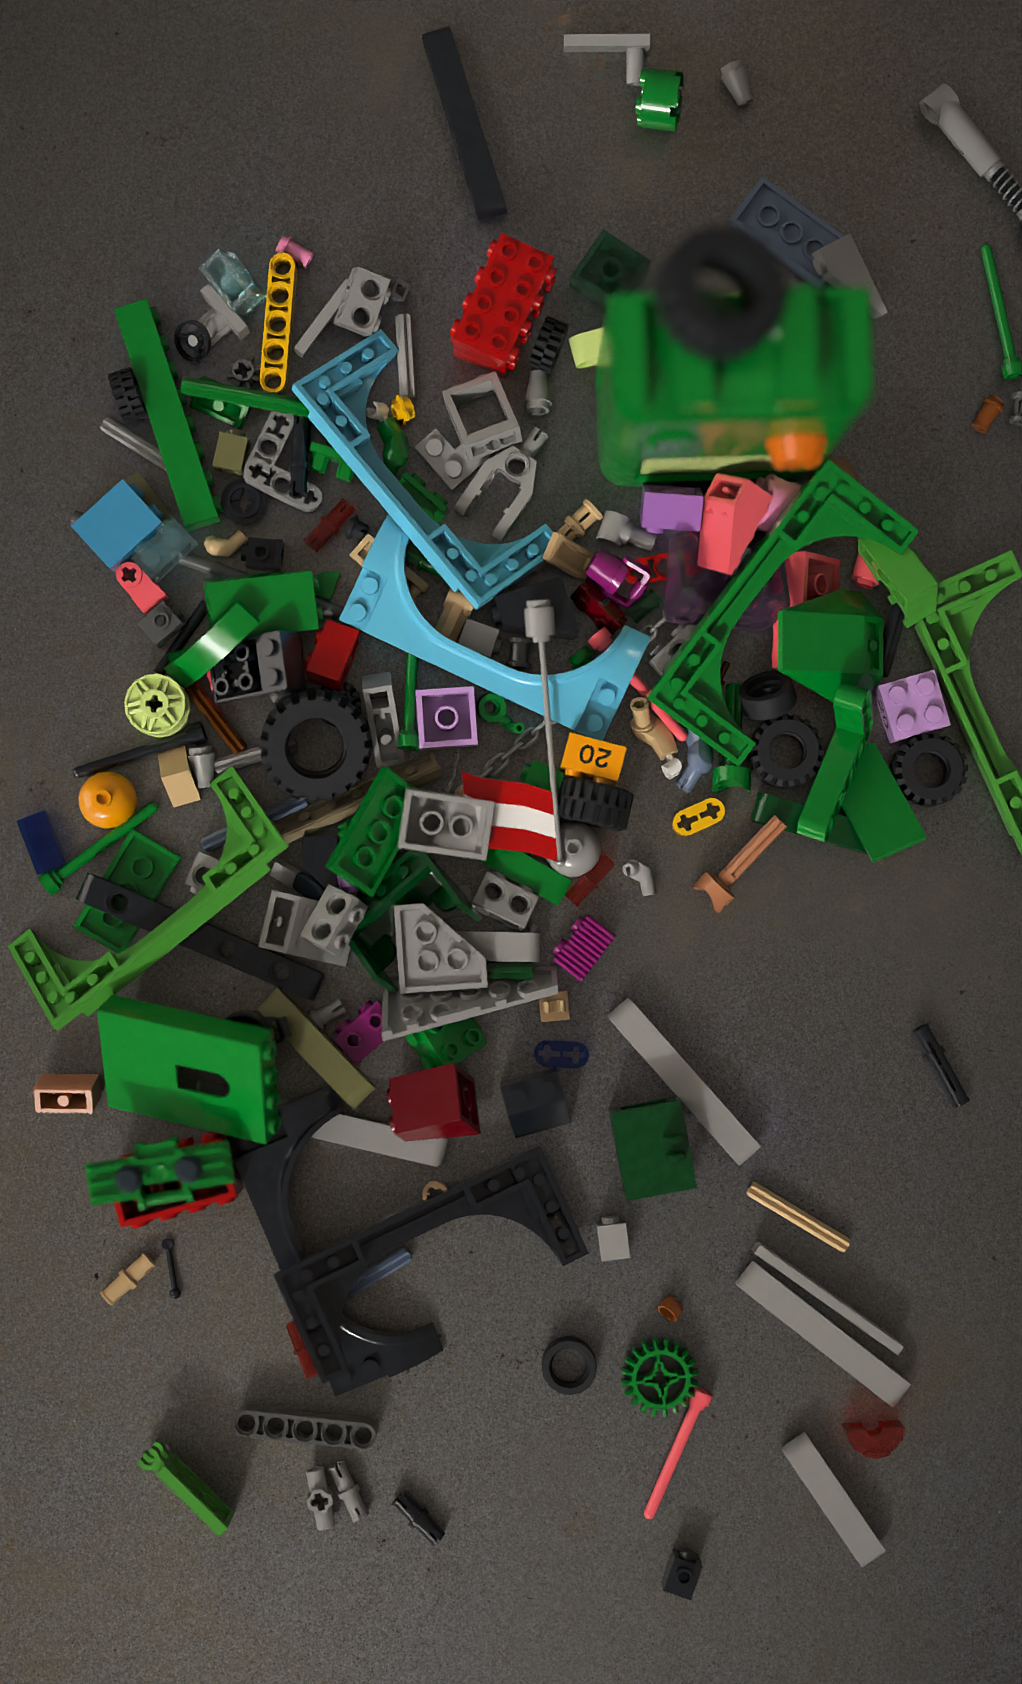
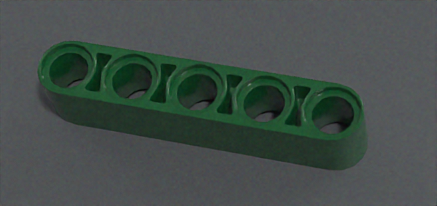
(789, 812)

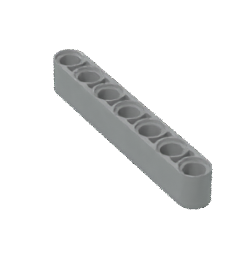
(683, 1081)
(823, 1333)

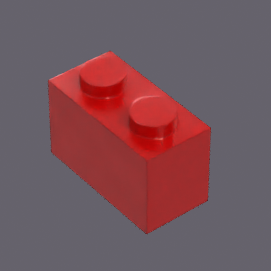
(332, 655)

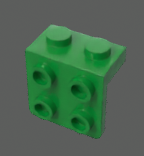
(447, 1043)

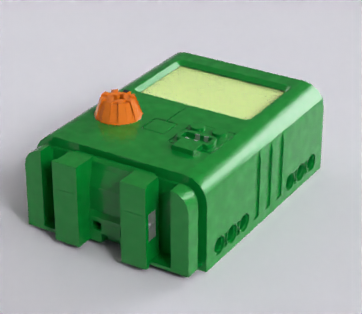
(747, 418)

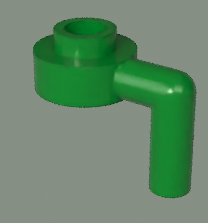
(498, 713)

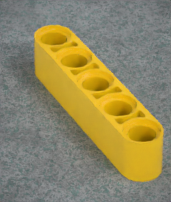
(278, 312)

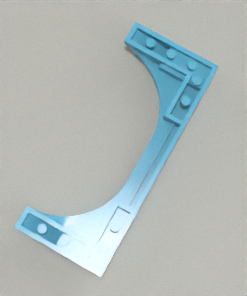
(337, 407)
(578, 698)

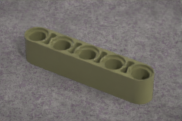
(318, 1049)

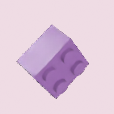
(671, 508)

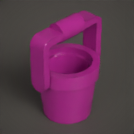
(610, 572)

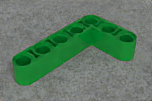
(852, 731)

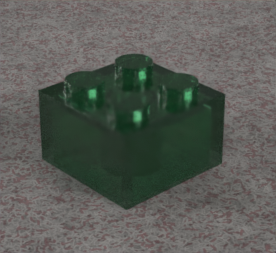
(609, 269)

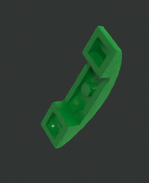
(212, 645)
(528, 872)

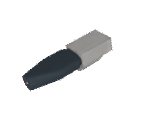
(297, 879)

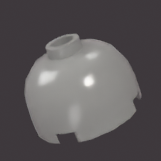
(579, 848)

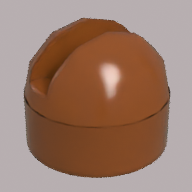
(670, 1308)

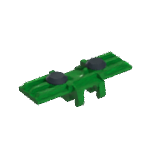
(157, 1163)

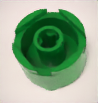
(660, 99)

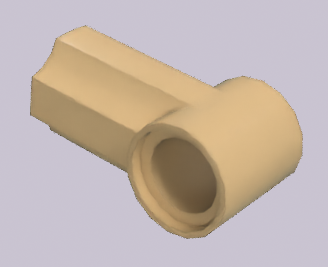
(454, 615)

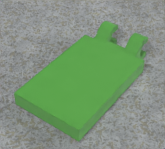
(187, 1487)

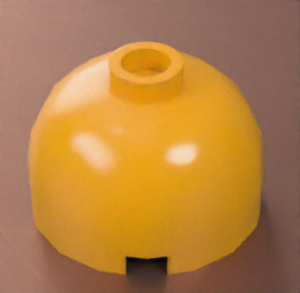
(107, 799)

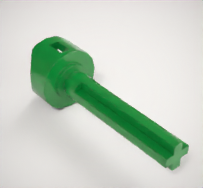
(729, 773)

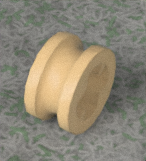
(435, 1184)

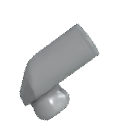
(642, 873)

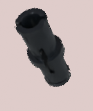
(418, 1518)

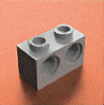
(355, 298)
(500, 908)
(330, 919)

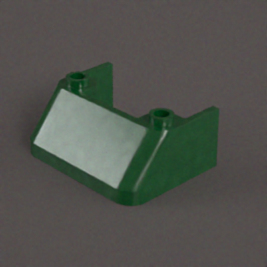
(410, 880)

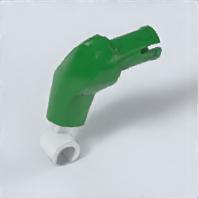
(395, 441)

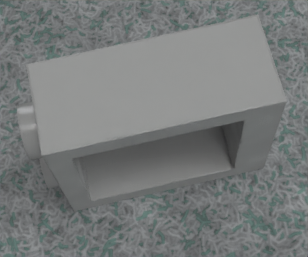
(490, 438)

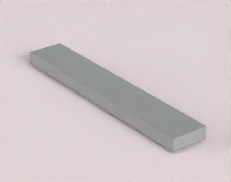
(827, 1297)

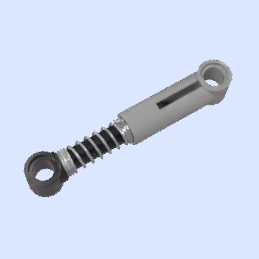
(944, 110)

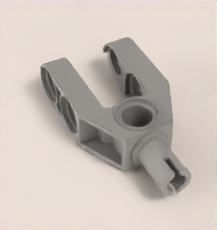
(500, 464)

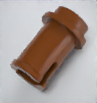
(988, 413)

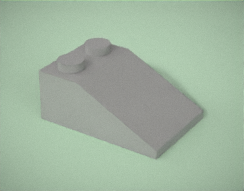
(445, 823)

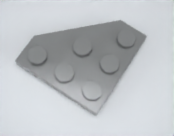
(434, 954)

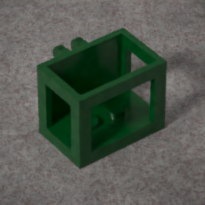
(652, 1148)

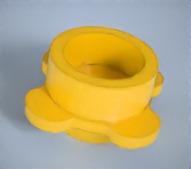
(402, 409)

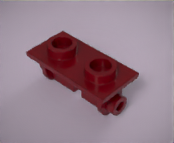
(589, 599)

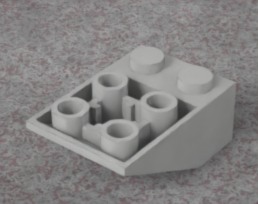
(284, 923)

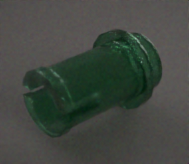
(644, 605)

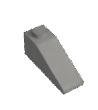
(844, 268)
(382, 718)

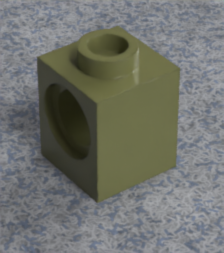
(231, 452)

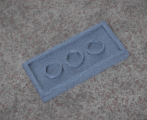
(786, 227)

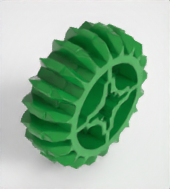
(648, 1380)

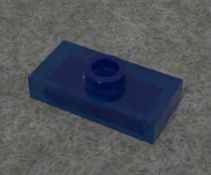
(41, 842)

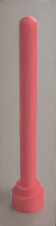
(602, 642)
(698, 1403)

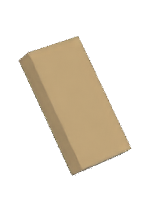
(567, 556)

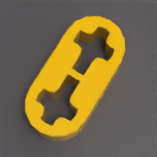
(694, 810)

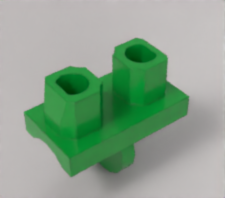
(323, 455)

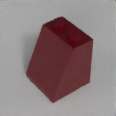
(433, 1104)

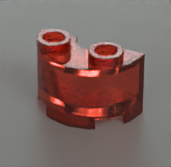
(875, 1442)

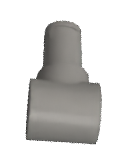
(617, 530)

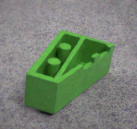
(904, 577)

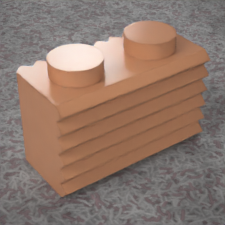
(67, 1093)

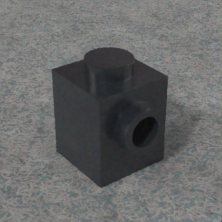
(682, 1573)

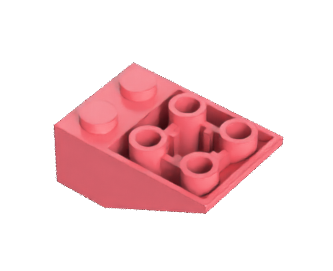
(729, 521)

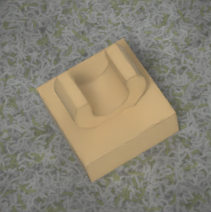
(554, 1007)

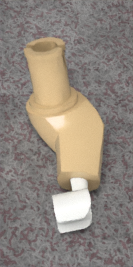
(656, 734)

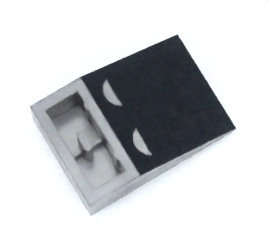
(260, 668)

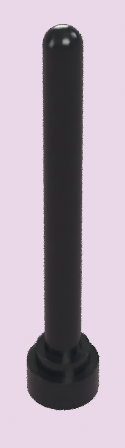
(193, 734)

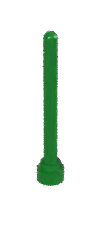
(1012, 364)
(408, 736)
(53, 880)

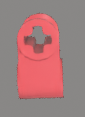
(143, 590)

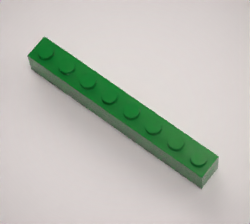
(167, 416)

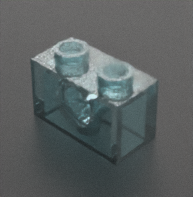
(232, 282)

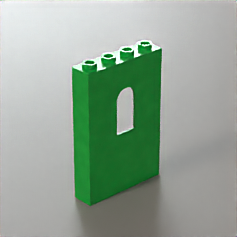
(141, 1059)

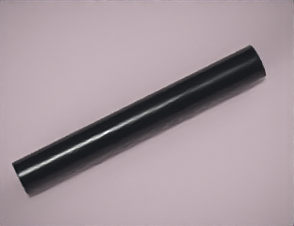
(183, 636)

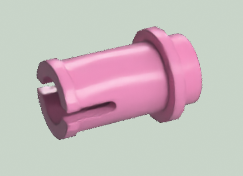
(297, 252)

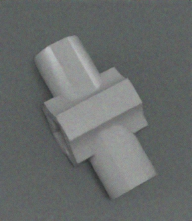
(322, 1511)

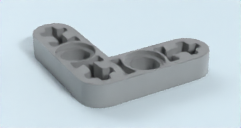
(268, 462)

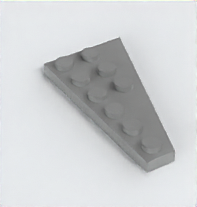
(425, 1010)

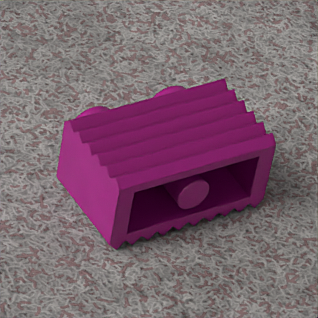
(583, 947)

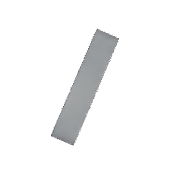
(505, 945)
(833, 1499)

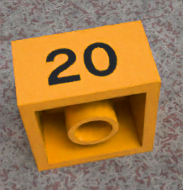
(592, 759)

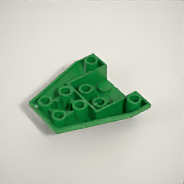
(831, 642)

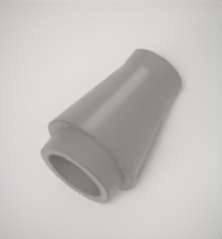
(737, 81)
(537, 395)
(202, 764)

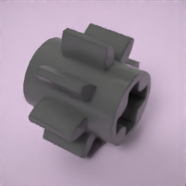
(236, 372)

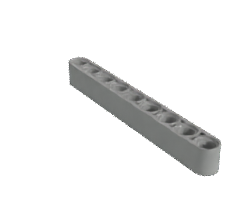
(362, 1133)

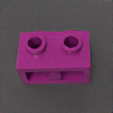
(363, 1034)

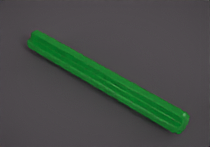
(243, 396)

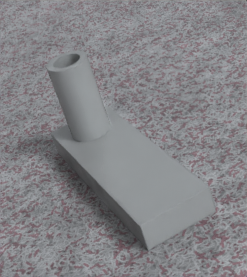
(632, 44)
(322, 321)

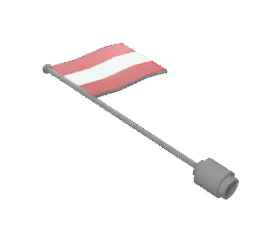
(524, 814)

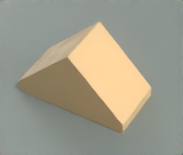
(178, 776)

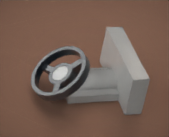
(210, 327)

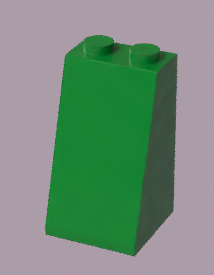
(277, 598)

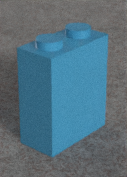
(118, 524)

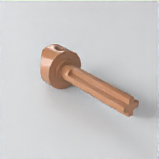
(718, 886)

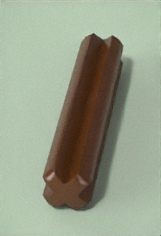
(216, 717)

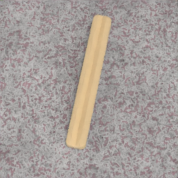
(798, 1216)

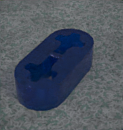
(561, 1061)

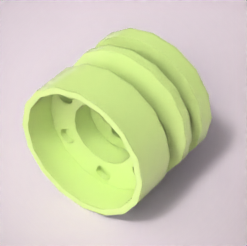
(169, 718)

